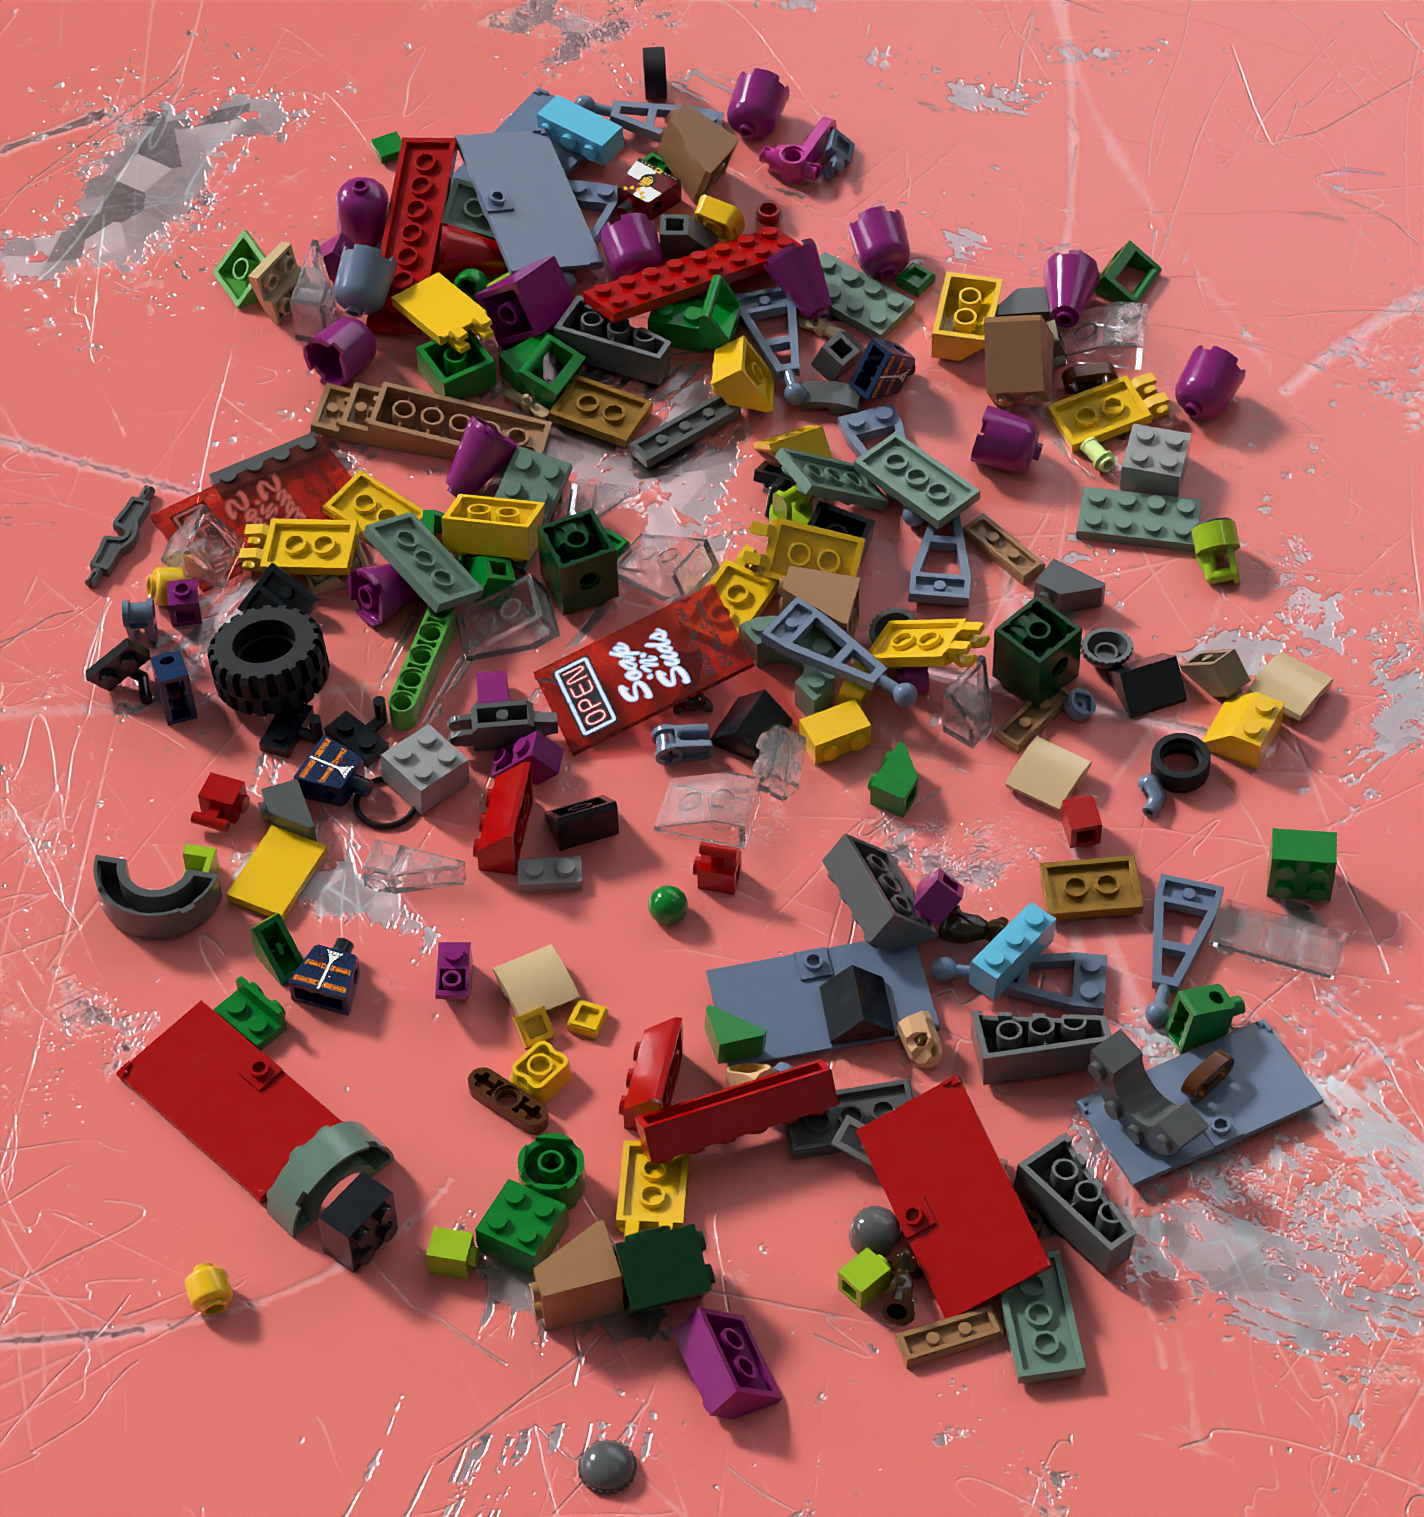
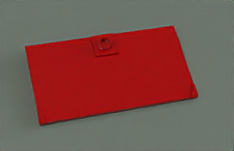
(226, 1097)
(953, 1198)

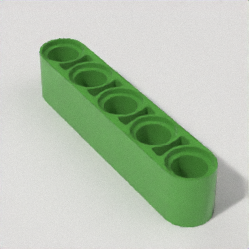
(421, 668)

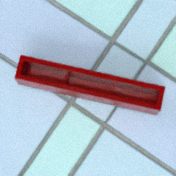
(737, 1111)

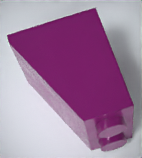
(526, 301)

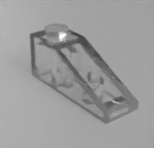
(407, 869)

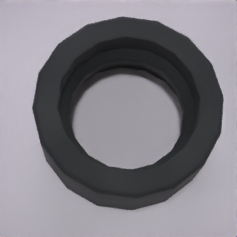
(654, 73)
(1185, 744)

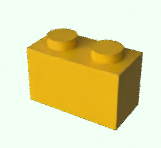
(835, 731)

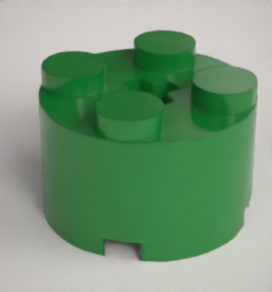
(553, 1168)

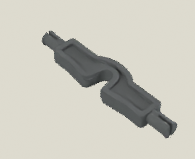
(113, 548)

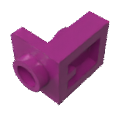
(184, 602)

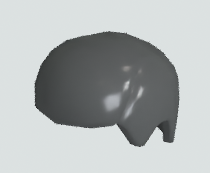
(875, 1229)

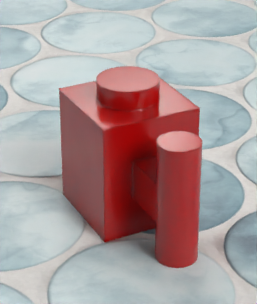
(221, 802)
(718, 868)

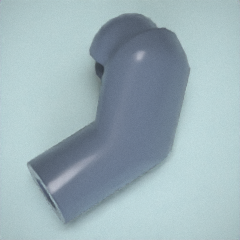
(1156, 795)

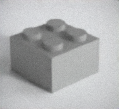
(1155, 461)
(425, 769)

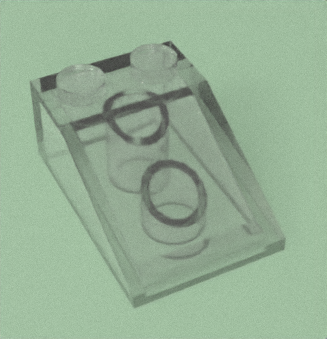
(312, 298)
(1108, 334)
(667, 565)
(508, 621)
(711, 807)

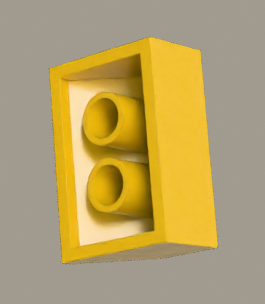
(961, 314)
(492, 527)

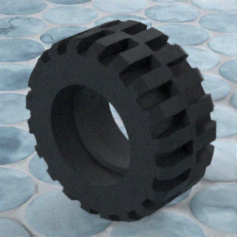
(271, 685)

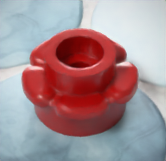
(768, 213)

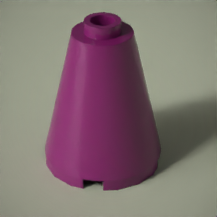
(801, 278)
(1069, 285)
(478, 457)
(379, 592)

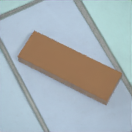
(1003, 549)
(1030, 722)
(948, 1336)

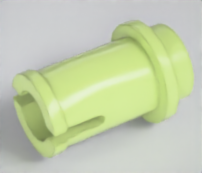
(1101, 459)

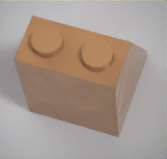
(695, 150)
(1018, 359)
(828, 592)
(578, 1281)

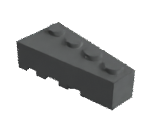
(614, 346)
(1035, 1045)
(1074, 1203)

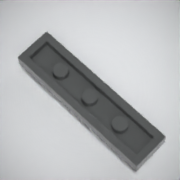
(683, 430)
(255, 462)

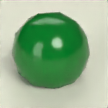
(471, 282)
(668, 904)

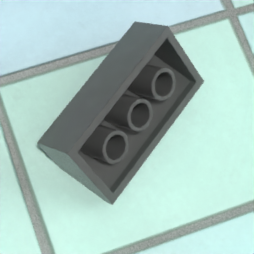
(876, 894)

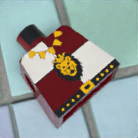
(647, 191)

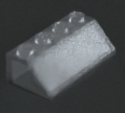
(1279, 940)

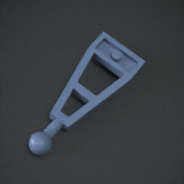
(650, 110)
(593, 197)
(768, 304)
(871, 425)
(939, 587)
(799, 619)
(1185, 897)
(1087, 986)

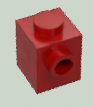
(1081, 821)

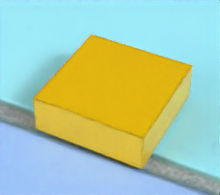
(587, 1019)
(534, 1026)

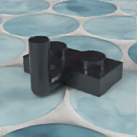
(774, 478)
(122, 663)
(290, 727)
(360, 737)

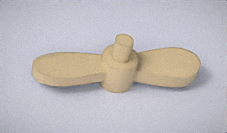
(819, 327)
(527, 404)

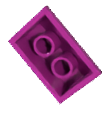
(725, 1363)

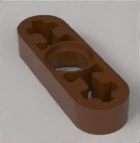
(514, 1113)

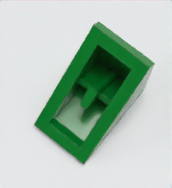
(276, 948)
(732, 1037)

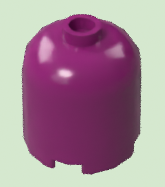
(757, 103)
(362, 210)
(880, 242)
(631, 244)
(340, 351)
(1208, 382)
(1007, 441)

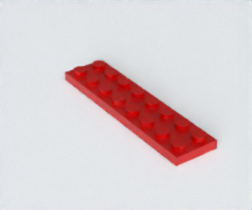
(414, 222)
(686, 276)

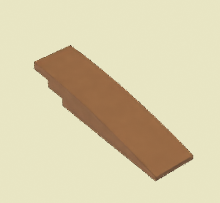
(415, 420)

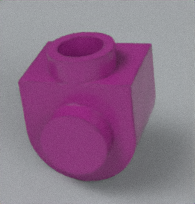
(916, 676)

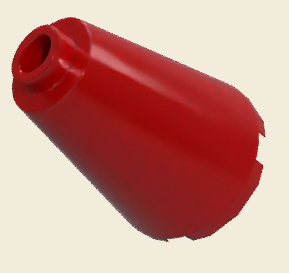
(464, 250)

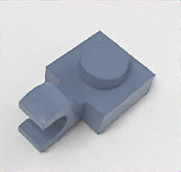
(839, 151)

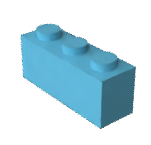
(581, 130)
(1012, 951)

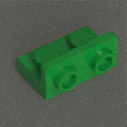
(253, 1014)

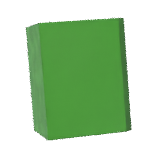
(236, 266)

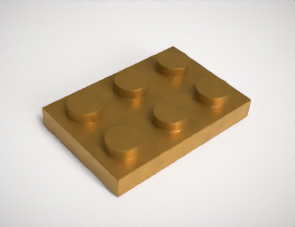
(601, 411)
(1091, 888)

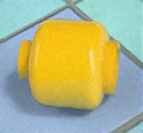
(158, 581)
(208, 1289)

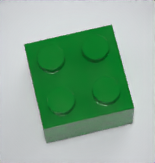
(456, 373)
(1301, 864)
(521, 1227)

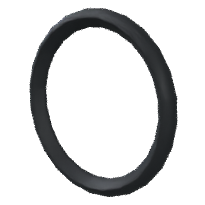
(365, 820)

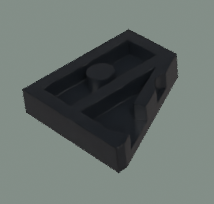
(277, 589)

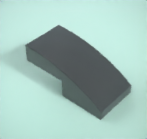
(834, 395)

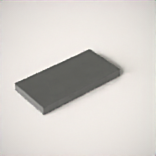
(814, 1133)

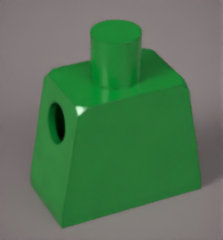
(1201, 1016)

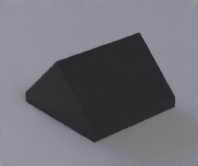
(1148, 684)
(747, 721)
(583, 822)
(856, 1006)

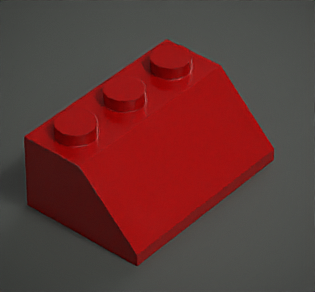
(505, 821)
(655, 1071)

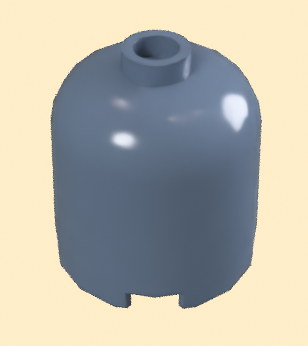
(363, 280)

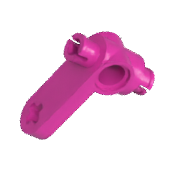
(796, 161)

